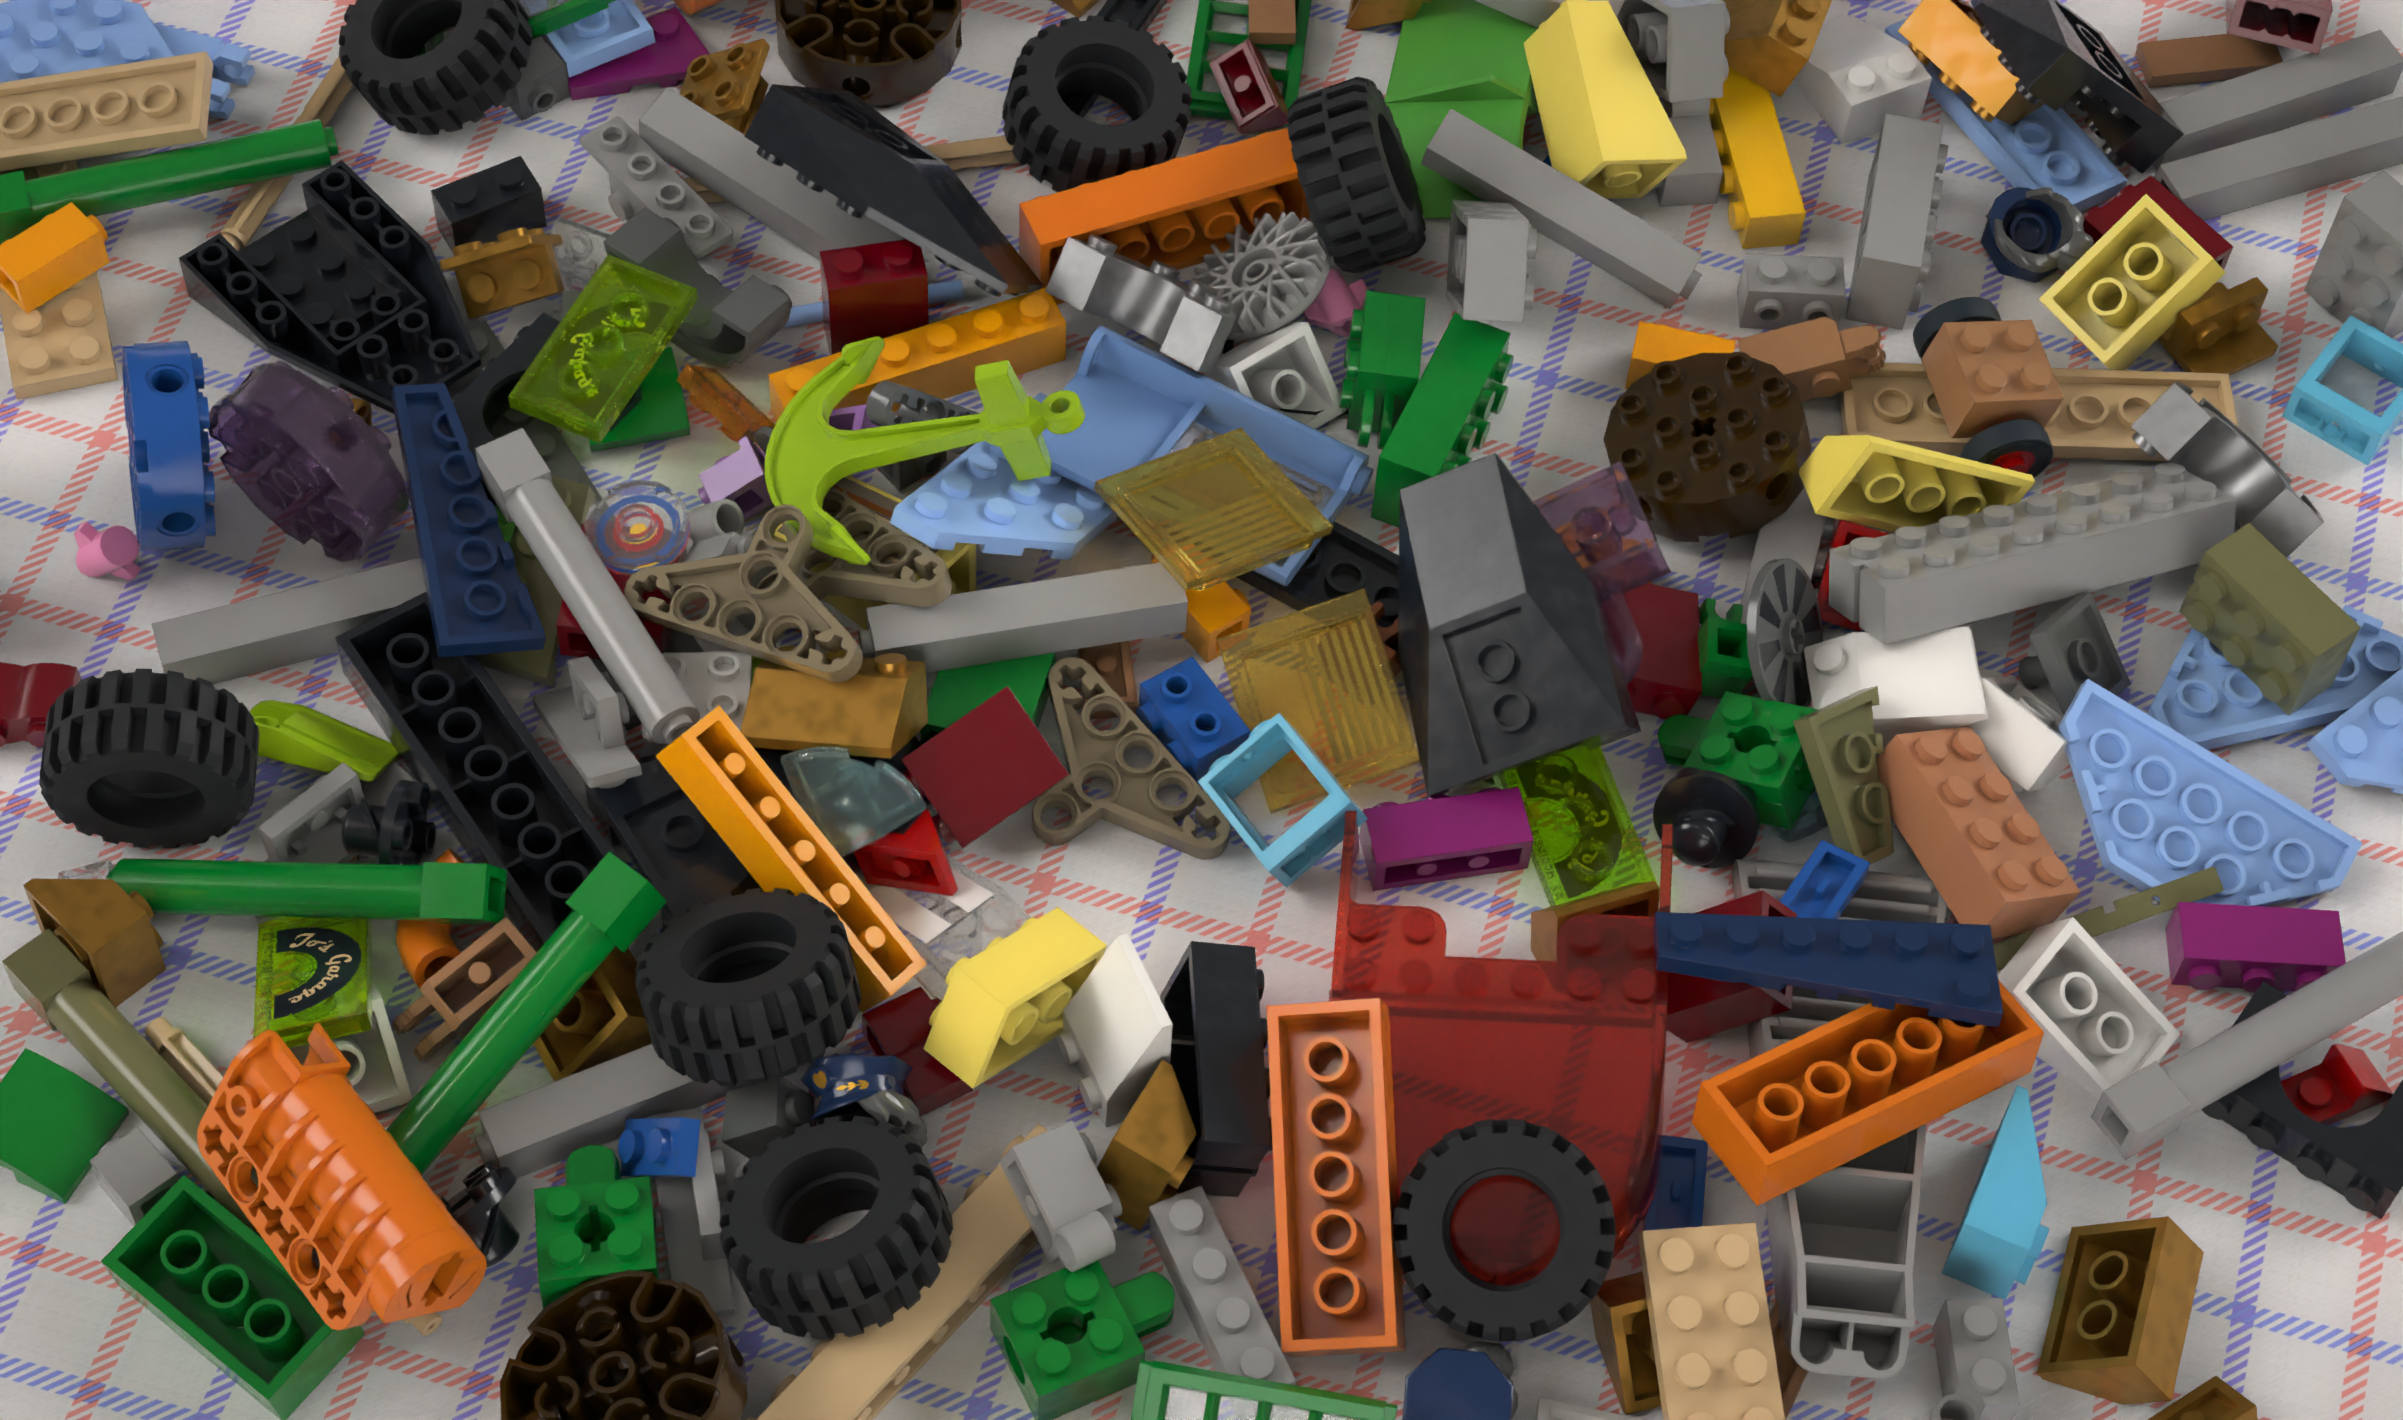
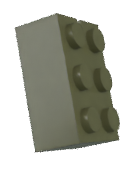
(2269, 619)

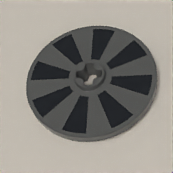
(1780, 624)

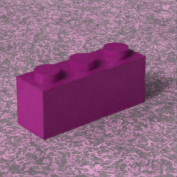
(1446, 838)
(2251, 945)

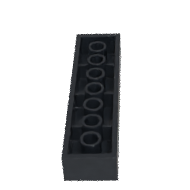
(478, 763)

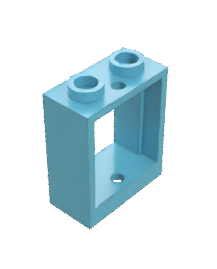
(2316, 406)
(1309, 837)

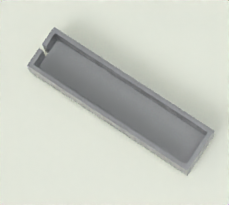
(2028, 552)

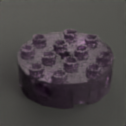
(309, 460)

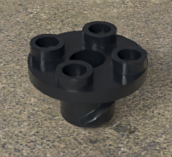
(1710, 817)
(393, 831)
(479, 1212)

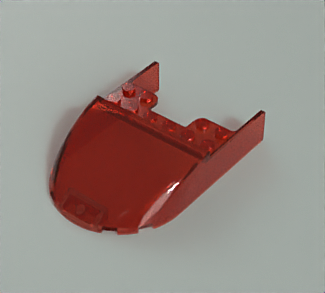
(1519, 1040)

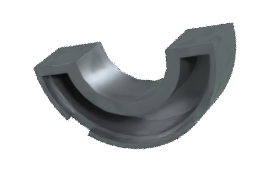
(1150, 300)
(2224, 455)

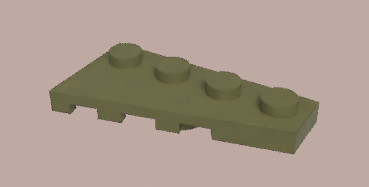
(539, 664)

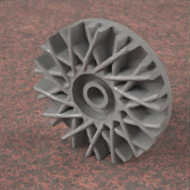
(1268, 273)

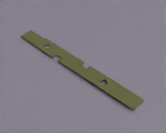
(2128, 909)

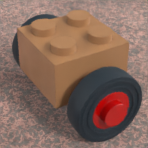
(1990, 383)

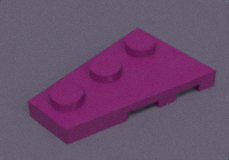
(659, 62)

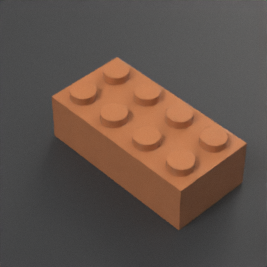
(1973, 832)

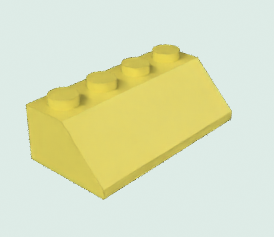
(1902, 484)

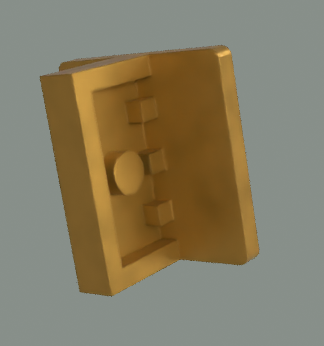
(729, 83)
(506, 272)
(2221, 330)

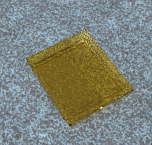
(1214, 510)
(1332, 685)

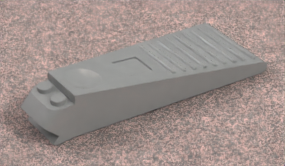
(1850, 1234)

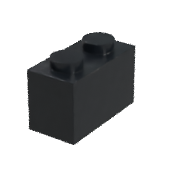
(489, 204)

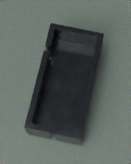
(1224, 1075)

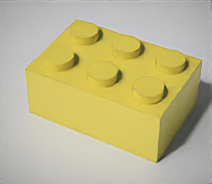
(2132, 285)
(1011, 996)

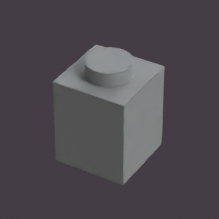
(133, 1174)

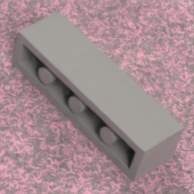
(1794, 537)
(1215, 1289)

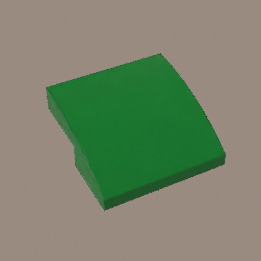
(658, 414)
(53, 1125)

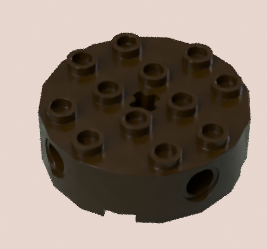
(869, 46)
(1711, 444)
(626, 1353)

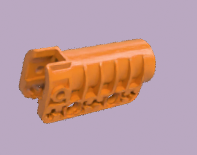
(333, 1185)

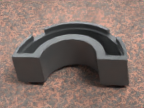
(723, 322)

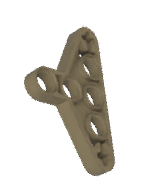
(876, 580)
(730, 592)
(1134, 792)

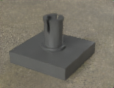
(2070, 650)

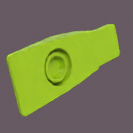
(318, 741)

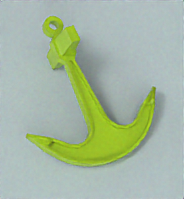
(811, 456)

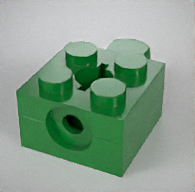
(1381, 363)
(1752, 745)
(593, 1224)
(1092, 1352)

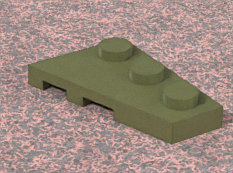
(1844, 769)

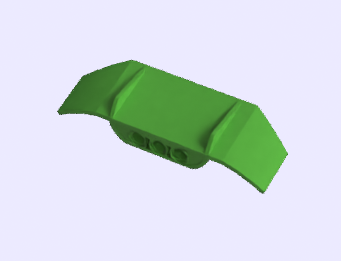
(1463, 61)

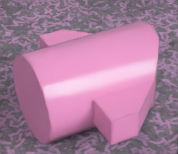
(1336, 303)
(107, 551)

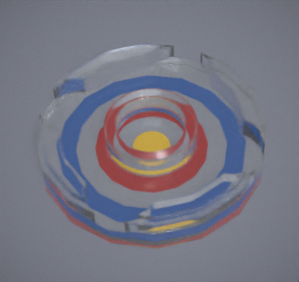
(638, 526)

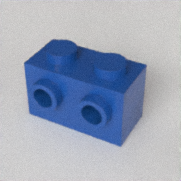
(1190, 717)

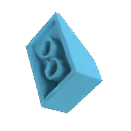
(2003, 1217)

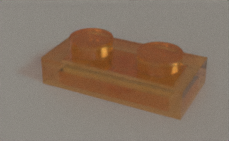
(719, 397)

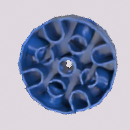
(168, 445)

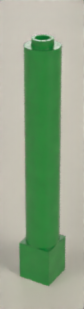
(166, 175)
(319, 890)
(605, 914)

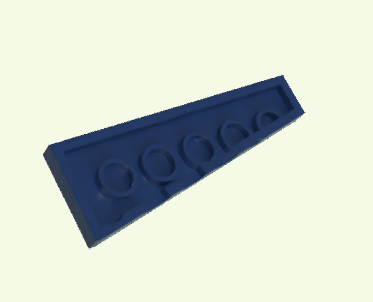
(464, 559)
(1891, 962)

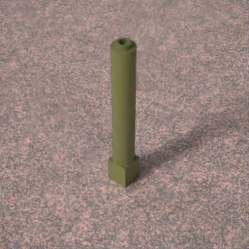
(67, 999)

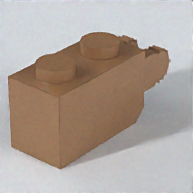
(1818, 355)
(467, 987)

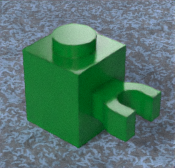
(1722, 650)

